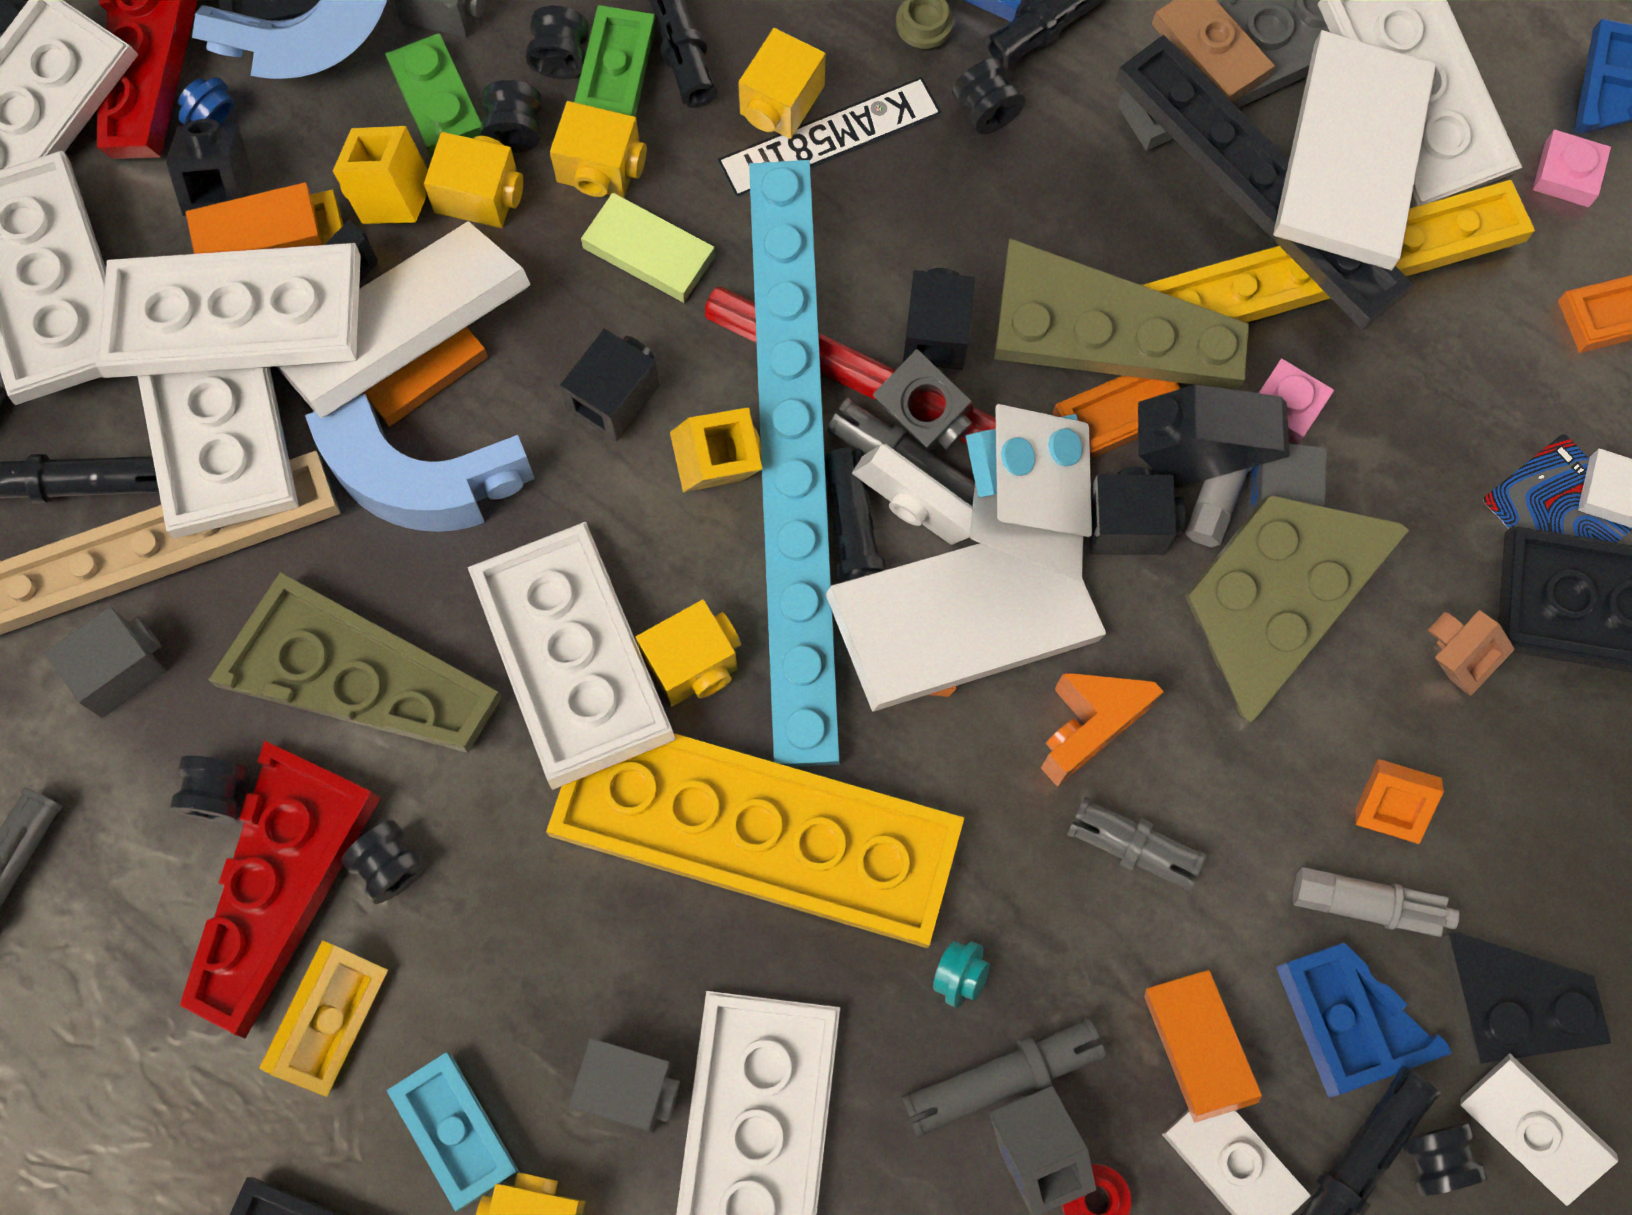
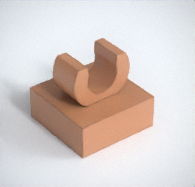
(1471, 650)

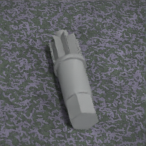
(1215, 508)
(1374, 902)

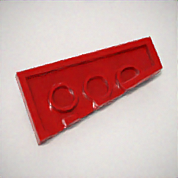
(139, 107)
(273, 885)

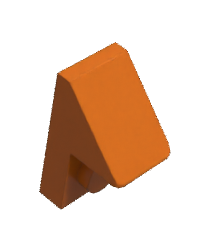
(1105, 708)

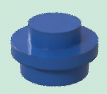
(205, 101)

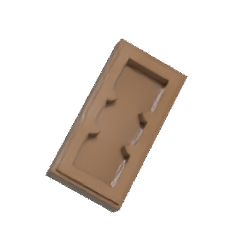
(1214, 45)

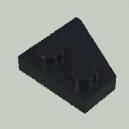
(1520, 1002)

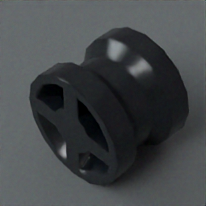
(557, 42)
(988, 96)
(512, 114)
(208, 788)
(384, 862)
(1444, 1160)

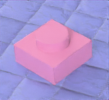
(1571, 168)
(1303, 396)

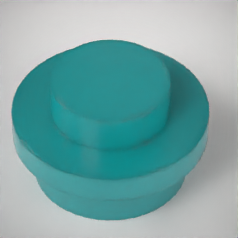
(961, 973)

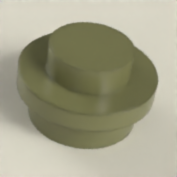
(924, 22)

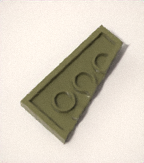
(1101, 323)
(342, 666)

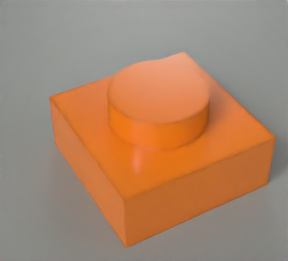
(1399, 801)

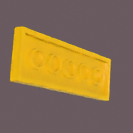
(769, 834)

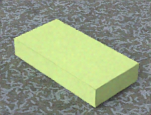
(648, 247)

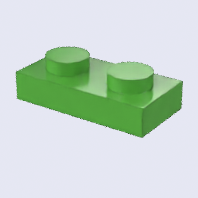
(616, 60)
(433, 91)

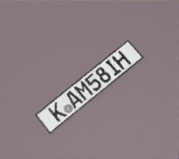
(836, 132)

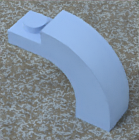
(293, 45)
(412, 490)

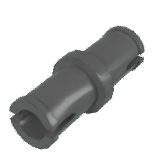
(1137, 844)

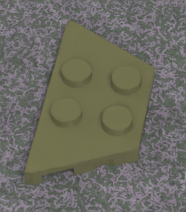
(1283, 589)

